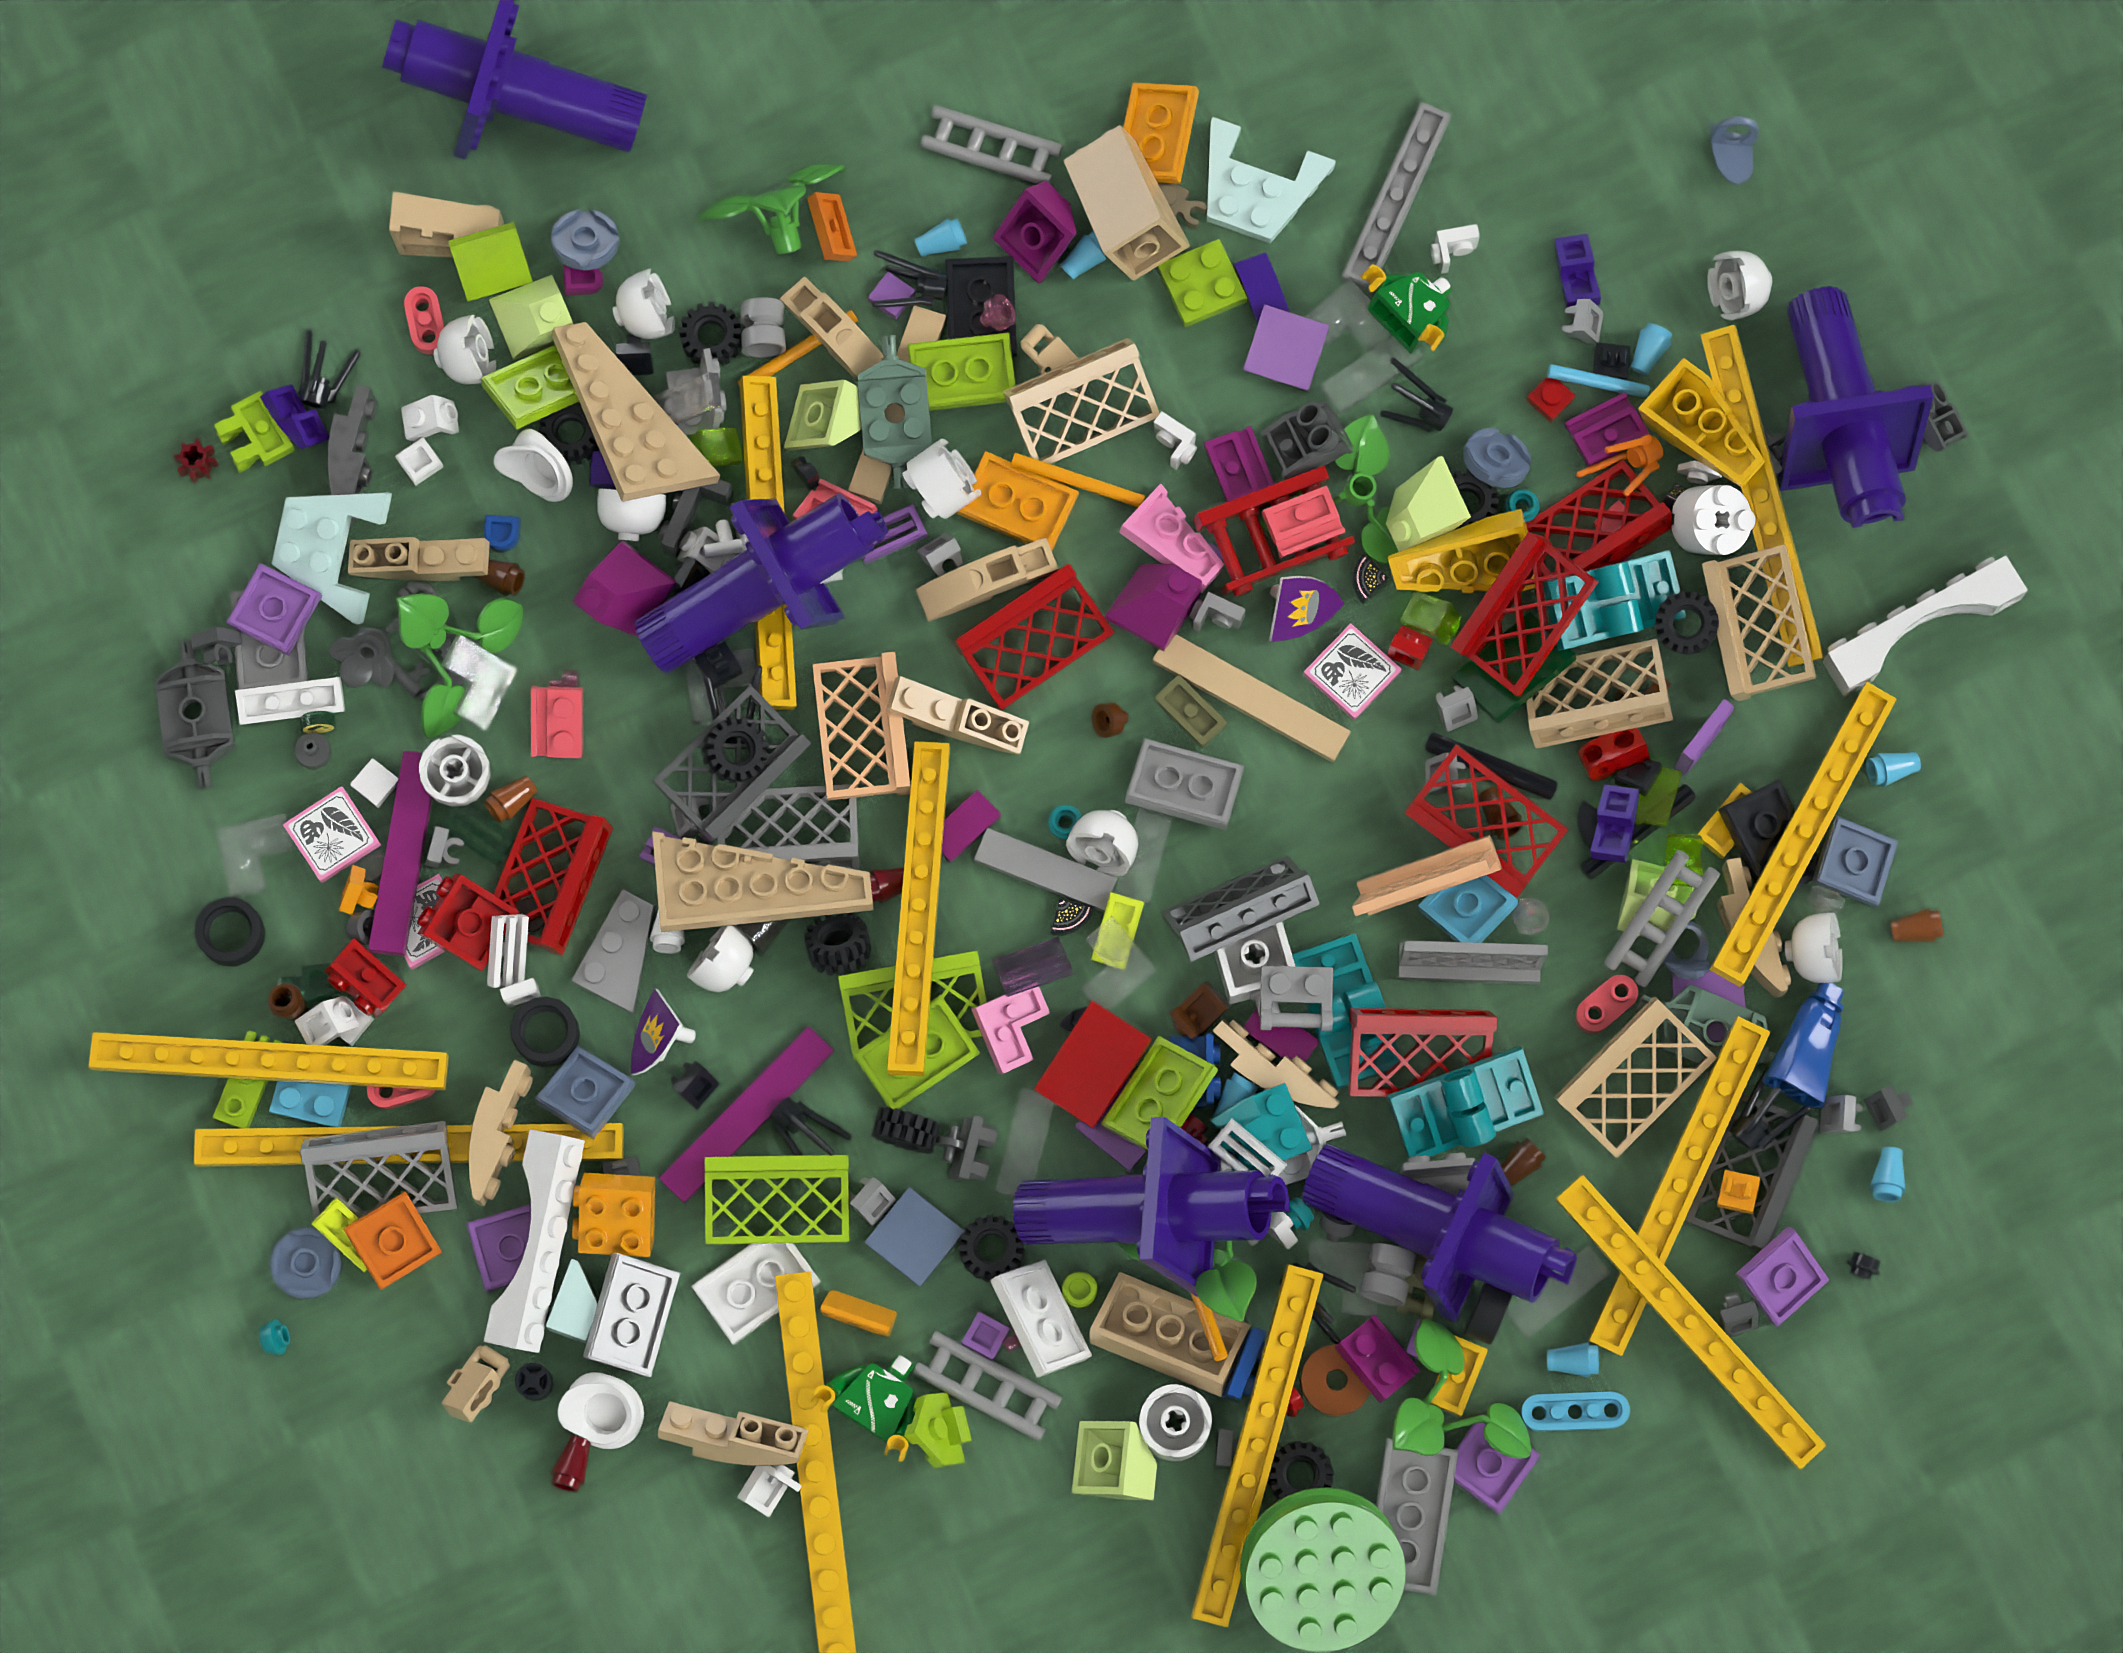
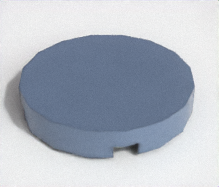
(584, 239)
(1497, 458)
(305, 1264)

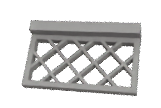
(832, 853)
(1471, 962)
(380, 1144)

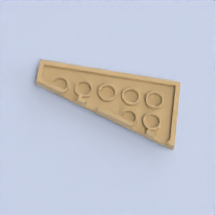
(634, 434)
(737, 885)

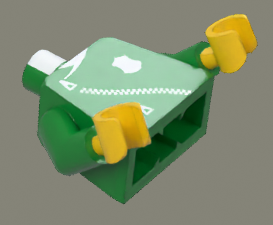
(1410, 307)
(874, 1400)

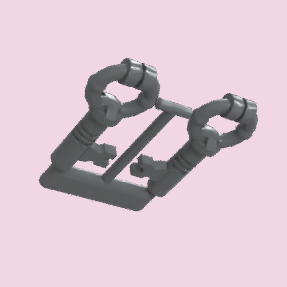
(411, 680)

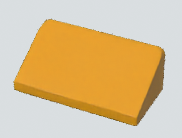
(858, 1313)

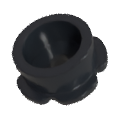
(1863, 1266)

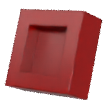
(1550, 398)

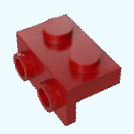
(364, 979)

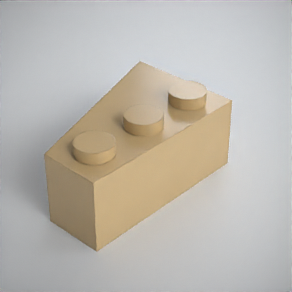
(427, 224)

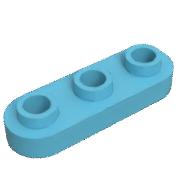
(1589, 1403)

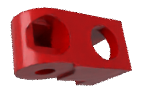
(1613, 752)

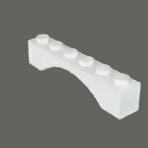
(1983, 592)
(521, 1311)

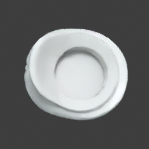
(536, 466)
(602, 1410)

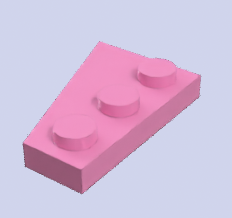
(1169, 539)

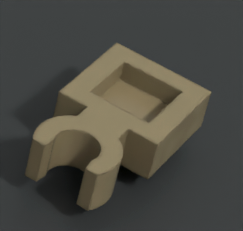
(1177, 200)

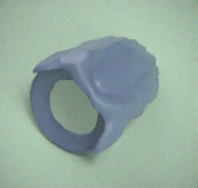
(1732, 150)
(1692, 967)

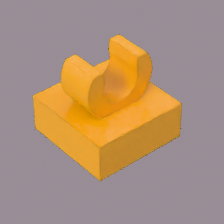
(357, 891)
(1738, 1192)

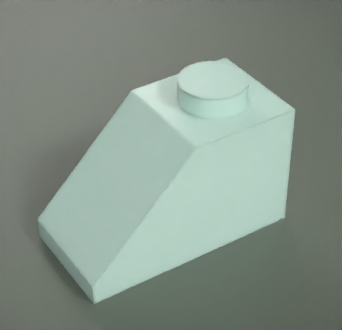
(574, 1305)

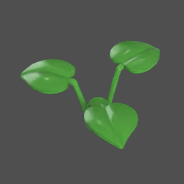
(782, 227)
(1367, 460)
(424, 627)
(1223, 1289)
(1420, 1425)

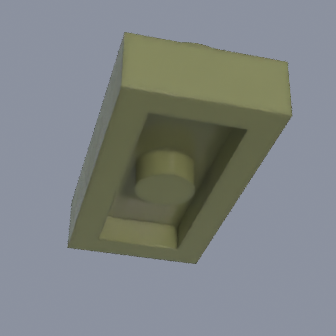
(1190, 711)

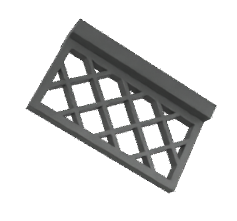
(744, 792)
(1252, 911)
(1777, 1193)

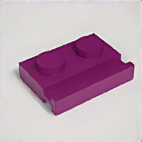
(1605, 426)
(1238, 463)
(1377, 1359)

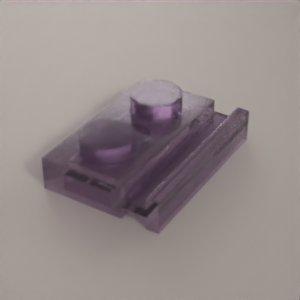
(1032, 967)

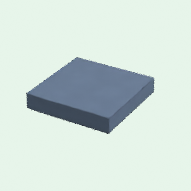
(1855, 861)
(585, 1092)
(914, 1237)

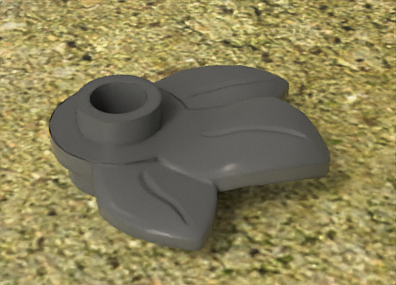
(361, 663)

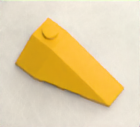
(1699, 422)
(1462, 558)

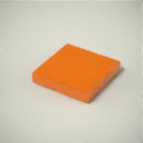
(392, 1240)

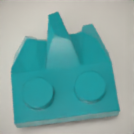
(1271, 1120)

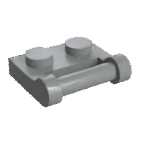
(1296, 986)

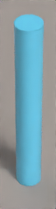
(1598, 381)

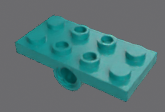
(1620, 603)
(1351, 989)
(1466, 1104)

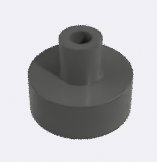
(315, 757)
(360, 926)
(1335, 1227)

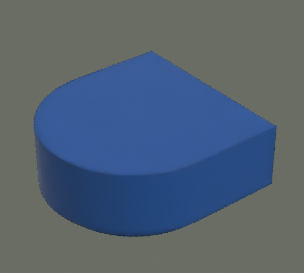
(502, 532)

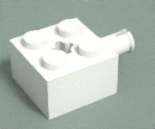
(1241, 976)

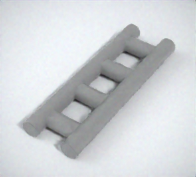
(979, 130)
(1655, 898)
(995, 1407)

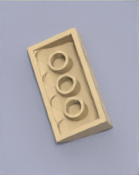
(1166, 1334)

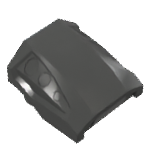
(1944, 423)
(1307, 439)

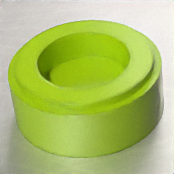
(1079, 1289)

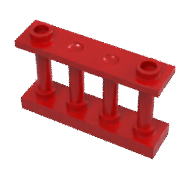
(1247, 510)

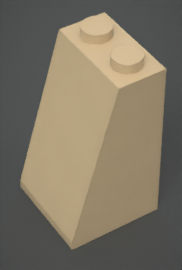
(1125, 203)

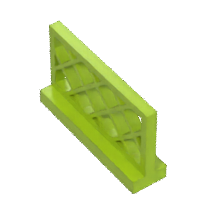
(884, 979)
(776, 1167)

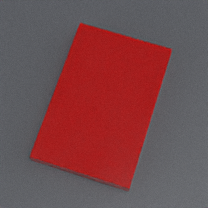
(1093, 1064)

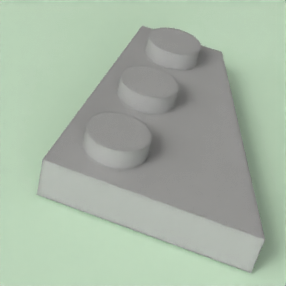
(617, 954)

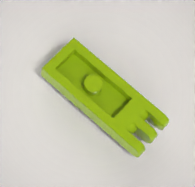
(241, 1096)

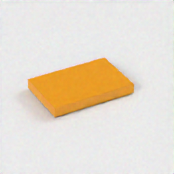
(1161, 124)
(1019, 502)

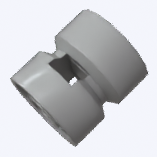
(763, 332)
(1388, 1273)

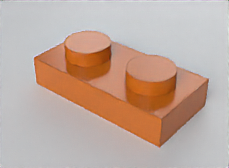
(832, 227)

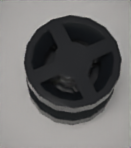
(529, 1377)

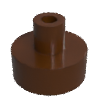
(1108, 719)

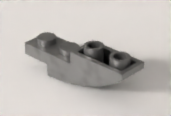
(348, 437)

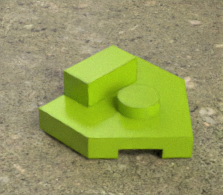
(939, 1430)

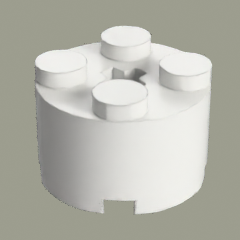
(942, 480)
(1712, 520)
(1184, 1404)

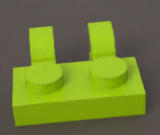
(265, 436)

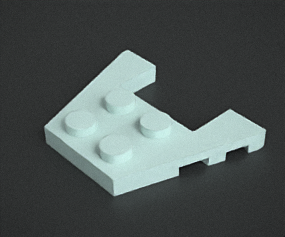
(1252, 198)
(314, 543)

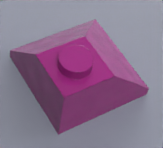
(1037, 230)
(623, 589)
(1155, 603)

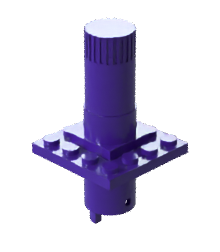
(511, 83)
(1847, 427)
(778, 568)
(1167, 1211)
(1459, 1234)

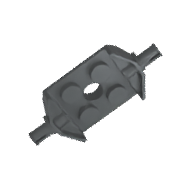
(202, 739)

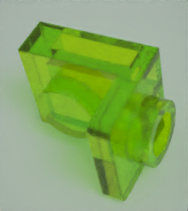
(718, 445)
(1431, 617)
(1691, 846)

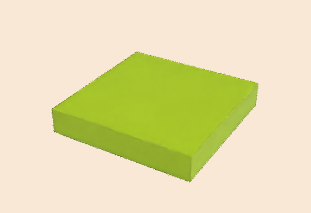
(490, 261)

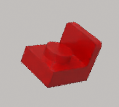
(1409, 647)

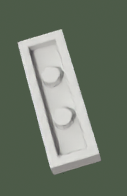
(289, 700)

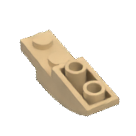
(831, 327)
(418, 560)
(986, 577)
(956, 717)
(1768, 966)
(1258, 1067)
(489, 1146)
(732, 1440)

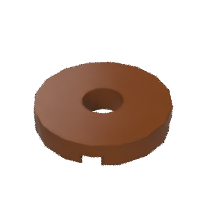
(1322, 1397)

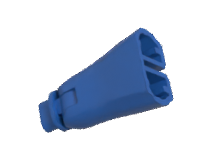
(1807, 1052)

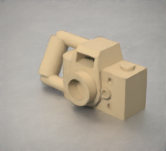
(1053, 355)
(474, 1384)

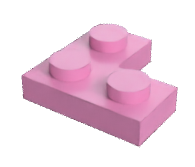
(1001, 1023)

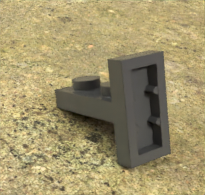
(685, 507)

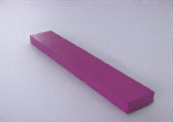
(401, 861)
(747, 1113)

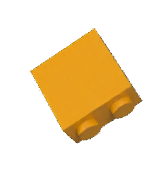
(615, 1214)

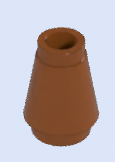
(510, 798)
(1918, 927)

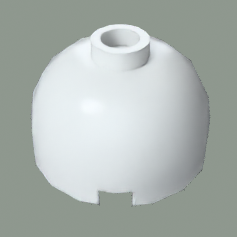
(1739, 284)
(642, 306)
(464, 350)
(630, 516)
(454, 770)
(1104, 840)
(1816, 948)
(723, 961)

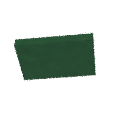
(1493, 696)

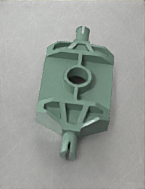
(900, 384)
(1698, 1009)

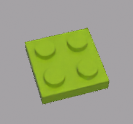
(1202, 283)

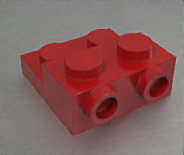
(463, 919)

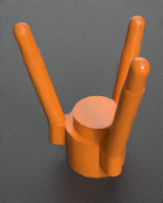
(1641, 453)

